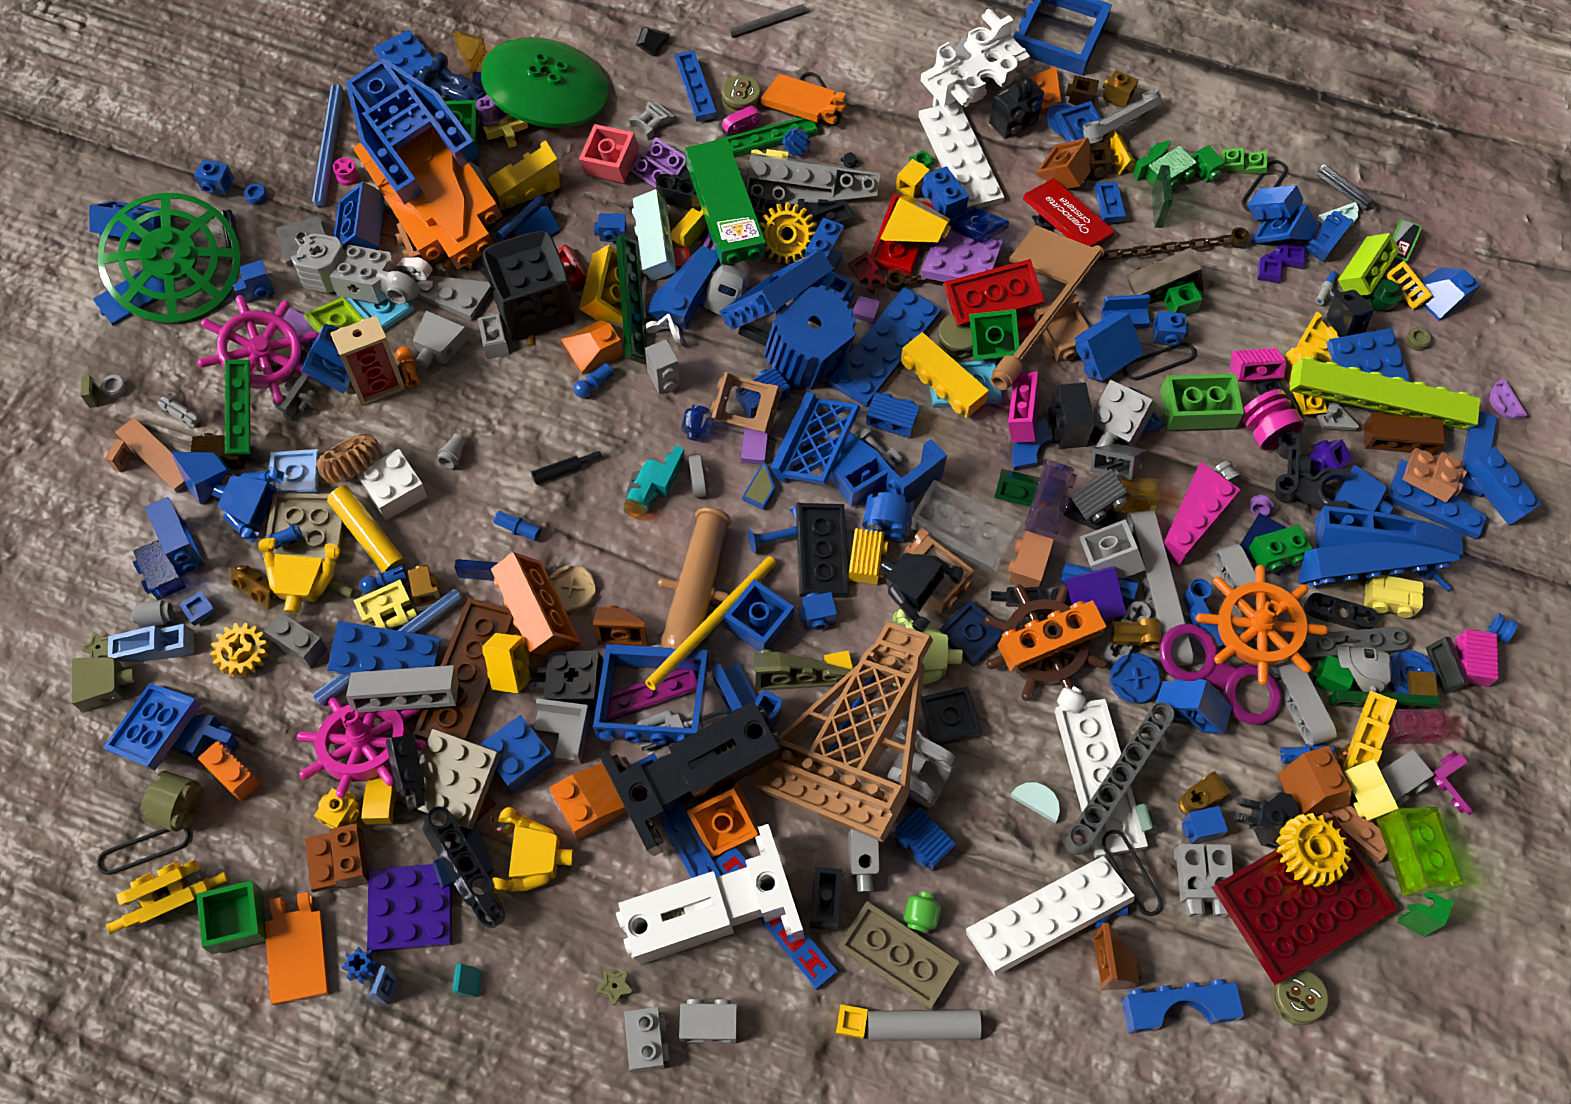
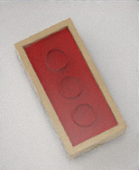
(368, 360)

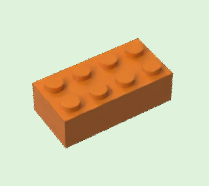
(534, 605)

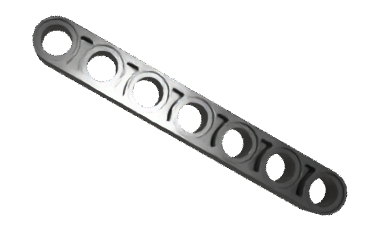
(1114, 787)

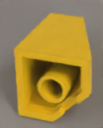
(915, 222)

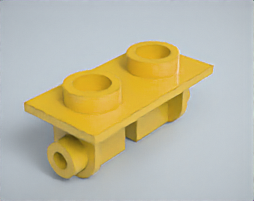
(1118, 151)

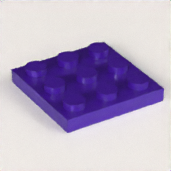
(407, 909)

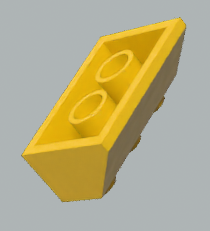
(602, 287)

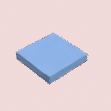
(300, 471)

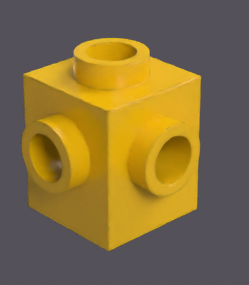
(337, 812)

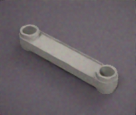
(1096, 129)

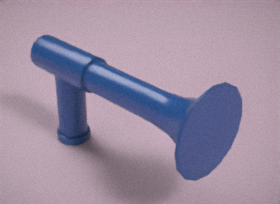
(757, 540)

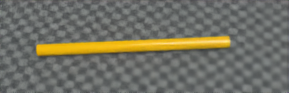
(707, 626)

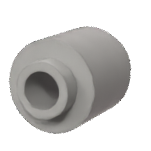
(153, 613)

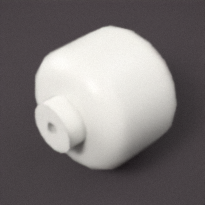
(1071, 699)

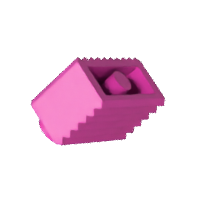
(1257, 364)
(1478, 656)

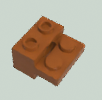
(337, 859)

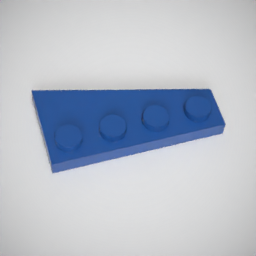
(1451, 514)

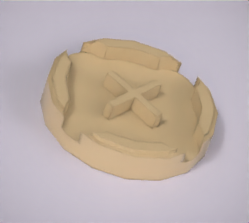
(574, 587)

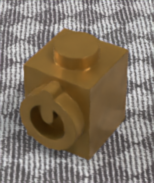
(1119, 88)

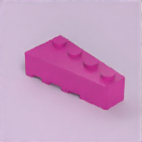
(1200, 509)

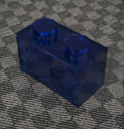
(159, 573)

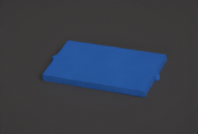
(114, 311)

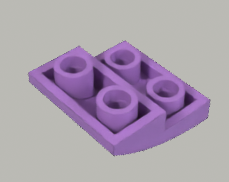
(658, 160)

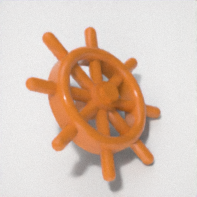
(1262, 624)

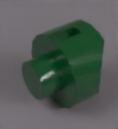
(1386, 295)

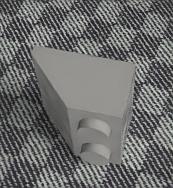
(1113, 547)

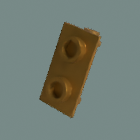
(246, 579)

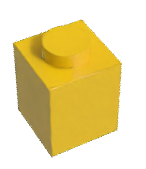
(911, 178)

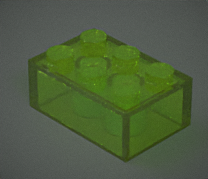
(1420, 851)

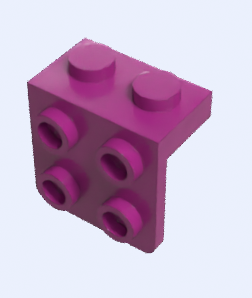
(1450, 764)

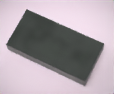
(1447, 665)

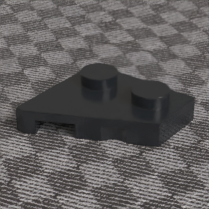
(833, 210)

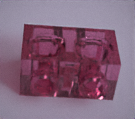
(1417, 726)

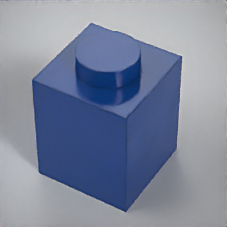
(1204, 825)

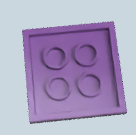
(960, 257)

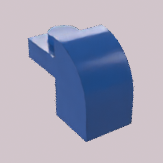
(202, 732)

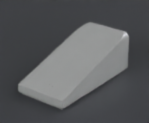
(493, 336)

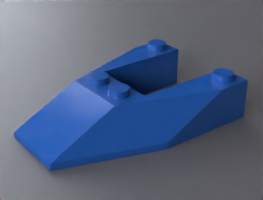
(395, 109)

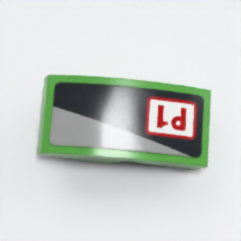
(1405, 238)

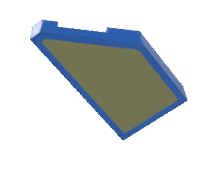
(760, 488)

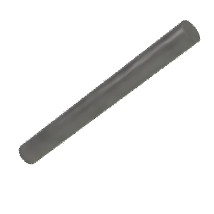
(766, 20)

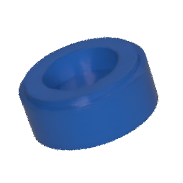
(255, 194)

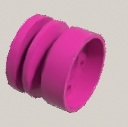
(1269, 417)

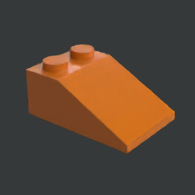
(588, 800)

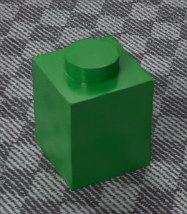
(1331, 675)

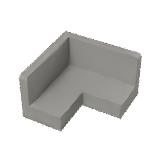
(568, 722)

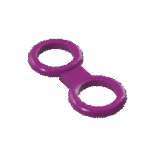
(1220, 676)

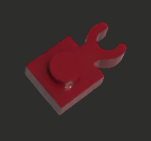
(865, 269)

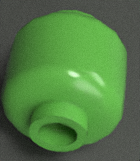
(922, 912)

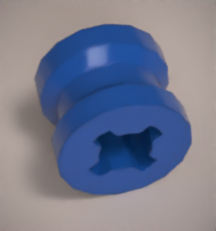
(1502, 627)

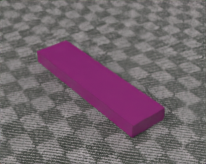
(640, 697)

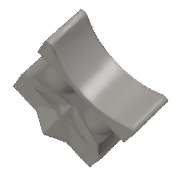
(655, 111)

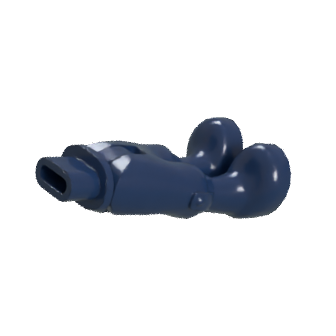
(459, 87)

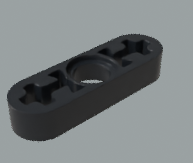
(1331, 616)

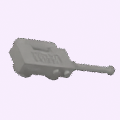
(671, 721)

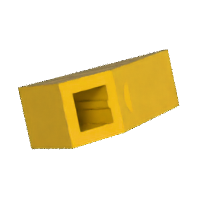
(1308, 404)

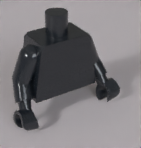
(914, 581)

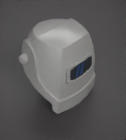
(725, 287)
(1368, 666)

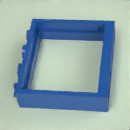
(1058, 56)
(776, 290)
(646, 657)

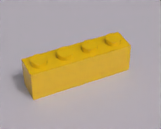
(944, 375)

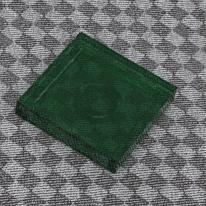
(1162, 196)

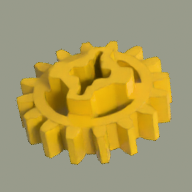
(239, 649)

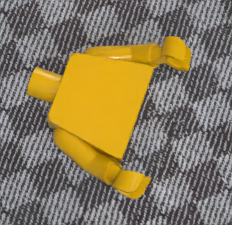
(298, 577)
(533, 854)

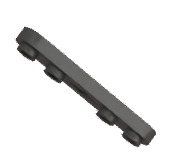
(1385, 639)

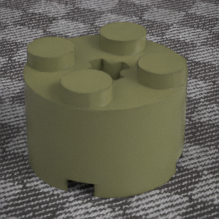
(171, 801)

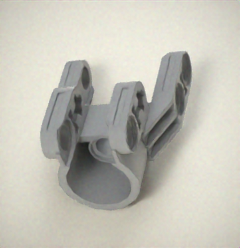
(929, 769)

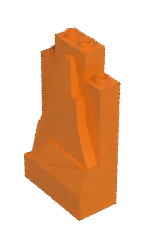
(452, 208)

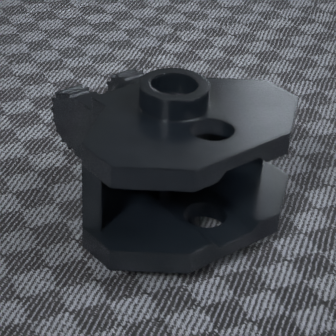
(1268, 816)

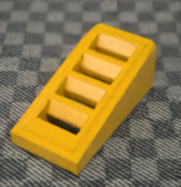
(1409, 273)

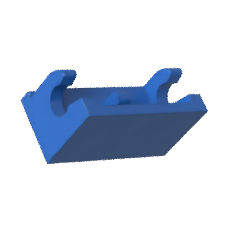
(1328, 235)

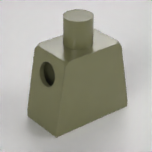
(98, 682)

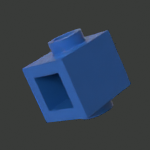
(818, 611)

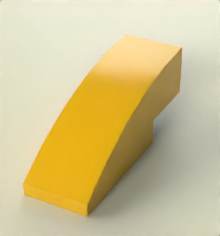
(378, 801)

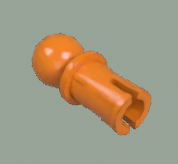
(407, 365)

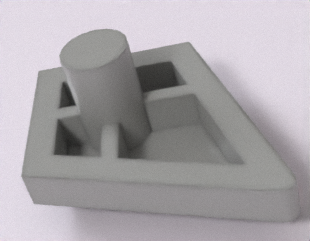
(1336, 418)

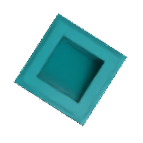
(466, 981)

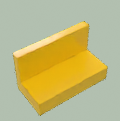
(688, 229)

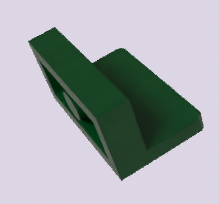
(1016, 487)

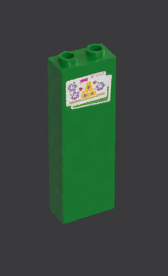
(725, 202)

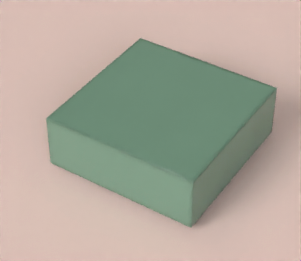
(1146, 819)

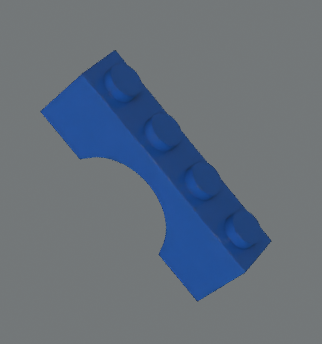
(1216, 1002)

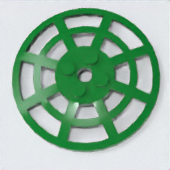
(169, 270)

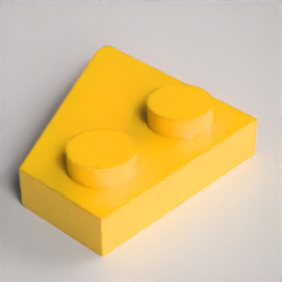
(1317, 335)

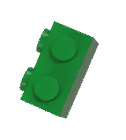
(1280, 548)

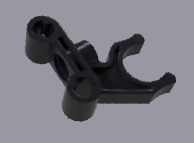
(1298, 476)

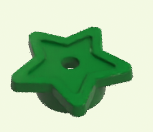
(924, 157)

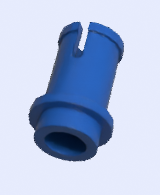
(287, 536)

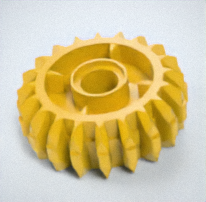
(775, 226)
(1316, 867)

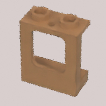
(766, 409)

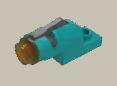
(651, 481)

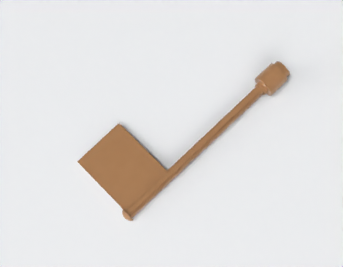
(1058, 259)

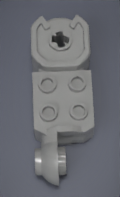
(351, 272)

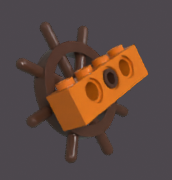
(1058, 633)

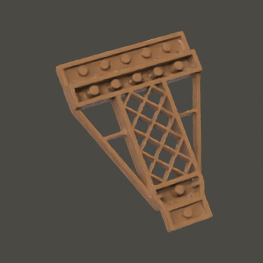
(839, 789)

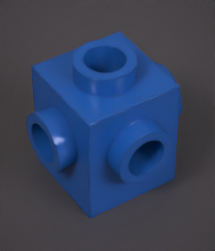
(214, 177)
(1170, 328)

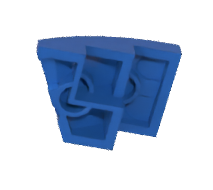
(325, 362)

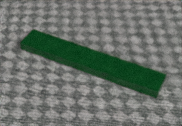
(631, 299)

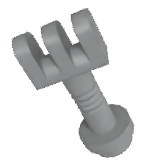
(865, 435)

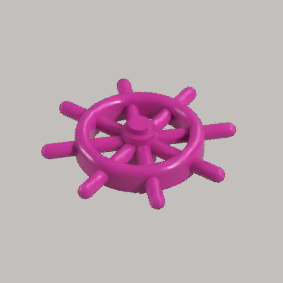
(260, 348)
(359, 741)

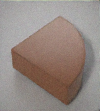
(920, 536)

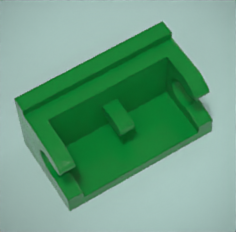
(1427, 919)

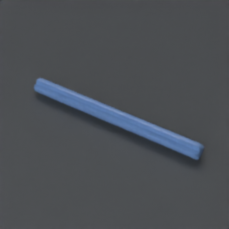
(327, 145)
(415, 626)

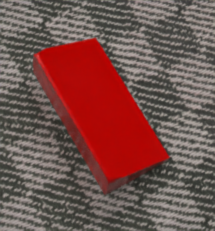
(573, 266)

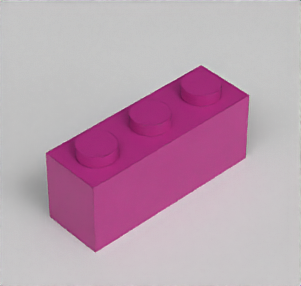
(1024, 407)

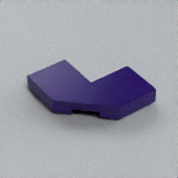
(1285, 255)

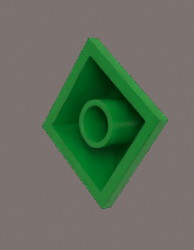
(994, 334)

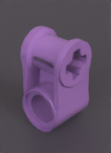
(490, 112)

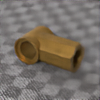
(1143, 633)

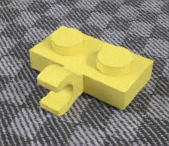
(505, 127)

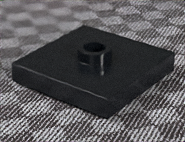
(950, 716)

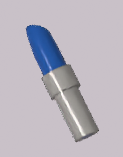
(1326, 287)

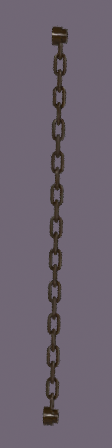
(1237, 239)

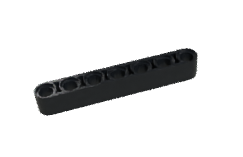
(681, 193)

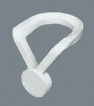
(655, 326)

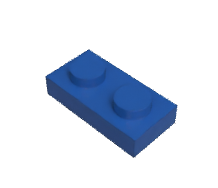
(1109, 202)

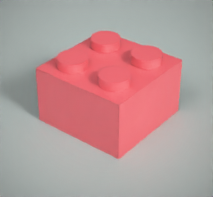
(609, 153)

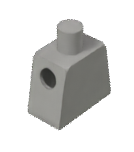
(437, 339)
(867, 848)

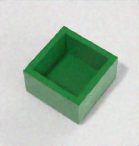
(231, 917)

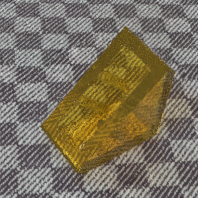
(470, 48)

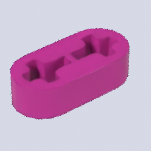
(741, 120)

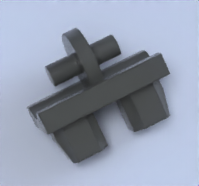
(298, 398)

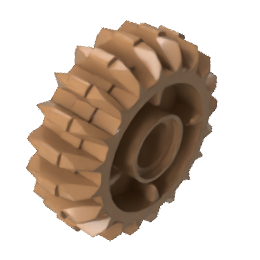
(349, 458)

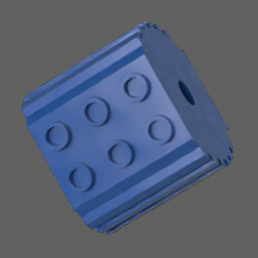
(806, 353)

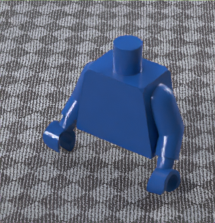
(247, 500)

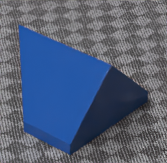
(200, 472)

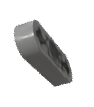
(1133, 608)

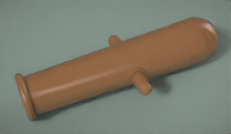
(695, 586)

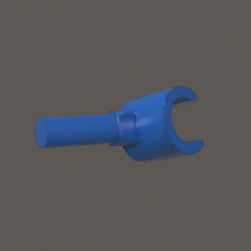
(1432, 572)

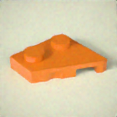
(1049, 84)

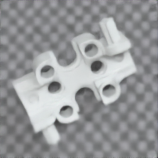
(982, 44)

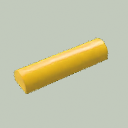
(365, 529)

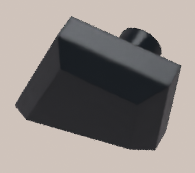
(651, 40)

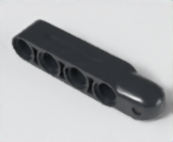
(482, 905)

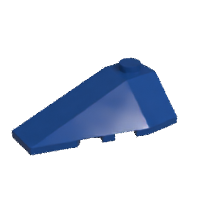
(684, 289)

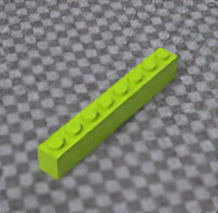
(1384, 393)

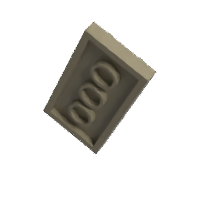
(898, 955)

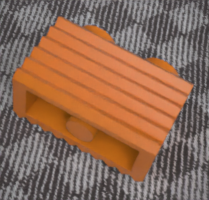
(229, 770)

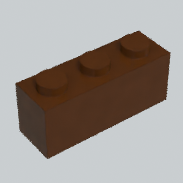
(1403, 433)

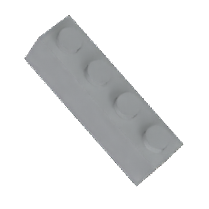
(403, 689)

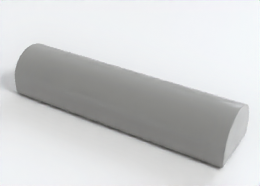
(924, 1025)

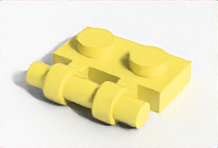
(383, 602)

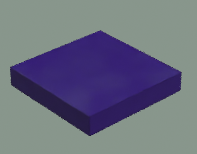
(1102, 588)

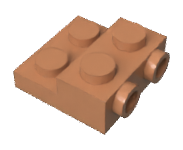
(1435, 475)

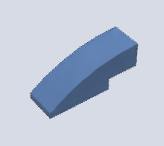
(152, 643)

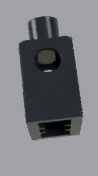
(1348, 312)

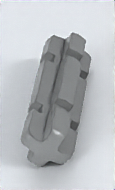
(179, 411)

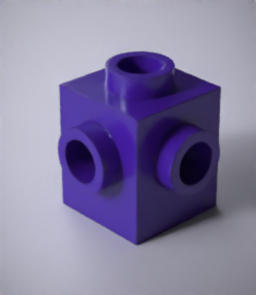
(1330, 454)

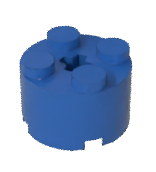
(889, 515)

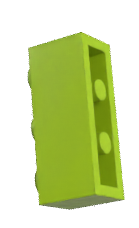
(1369, 264)

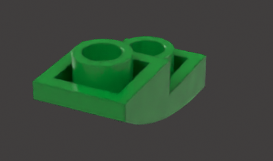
(1155, 153)

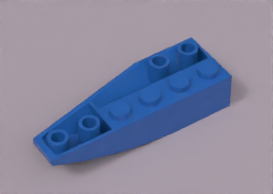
(1350, 561)

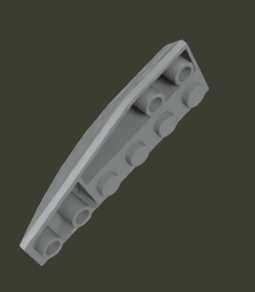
(799, 179)

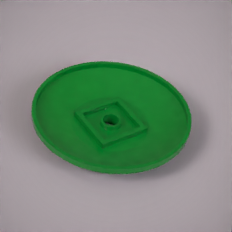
(564, 98)

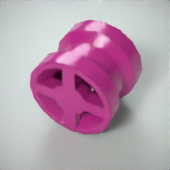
(345, 171)

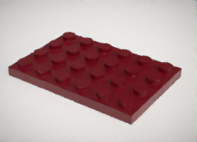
(1296, 922)

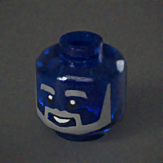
(697, 422)

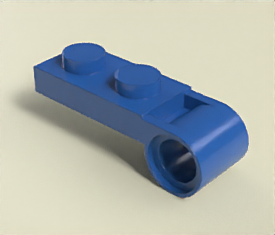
(1197, 605)

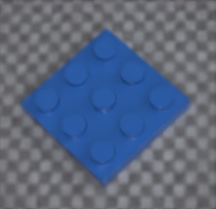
(1370, 352)
(152, 726)

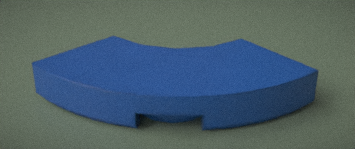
(1025, 453)

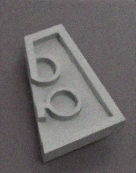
(454, 294)

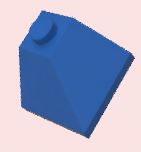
(1293, 229)
(1449, 290)

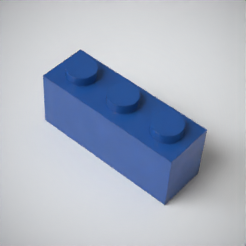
(1502, 486)

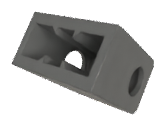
(1124, 461)

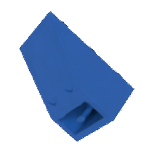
(857, 470)

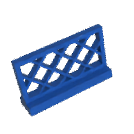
(799, 436)

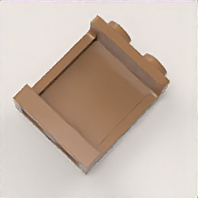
(1063, 329)

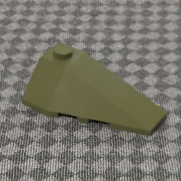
(787, 671)

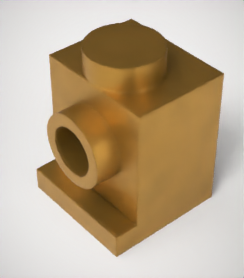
(424, 585)

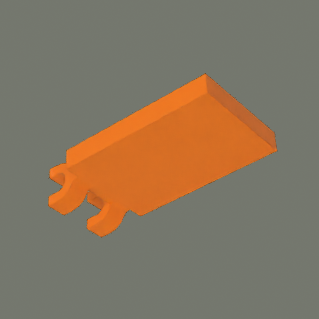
(803, 99)
(296, 952)

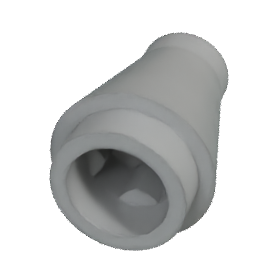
(451, 452)

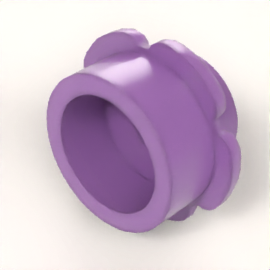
(1261, 504)

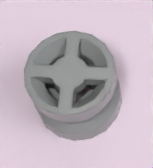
(1226, 470)

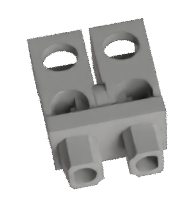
(1200, 870)

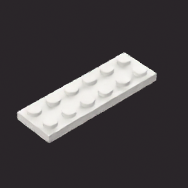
(961, 153)
(1091, 754)
(1049, 915)

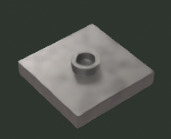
(292, 235)

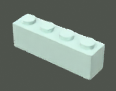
(653, 235)

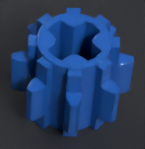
(796, 141)
(365, 970)

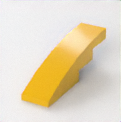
(1370, 731)

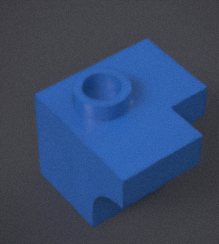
(254, 282)

